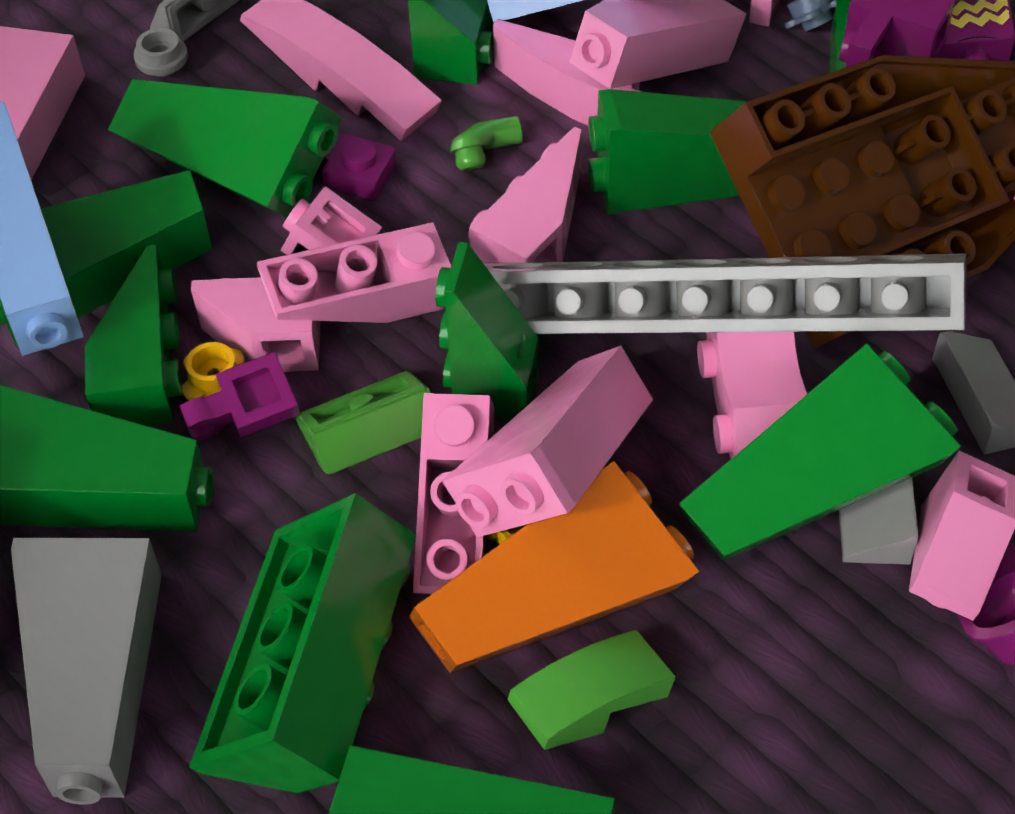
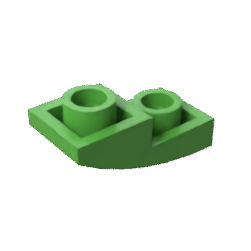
(582, 689)

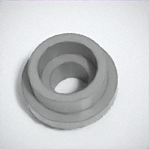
(160, 52)

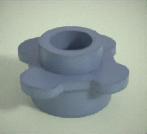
(810, 13)

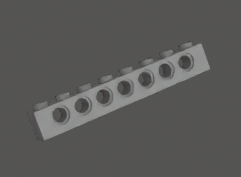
(740, 294)

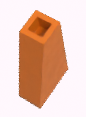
(558, 575)

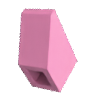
(243, 319)
(963, 535)

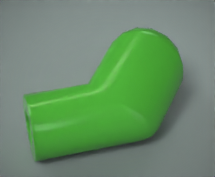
(482, 136)

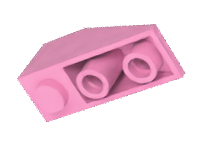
(535, 212)
(359, 279)
(450, 434)

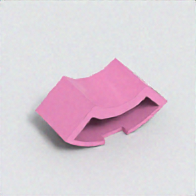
(752, 383)

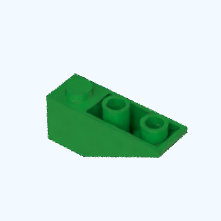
(486, 337)
(129, 351)

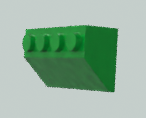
(307, 650)

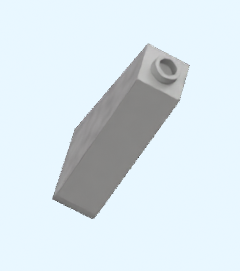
(85, 656)

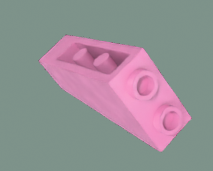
(552, 447)

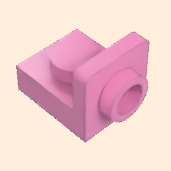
(326, 223)

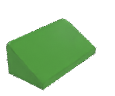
(365, 422)

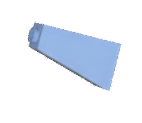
(30, 272)

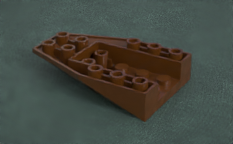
(880, 162)

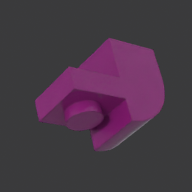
(895, 29)

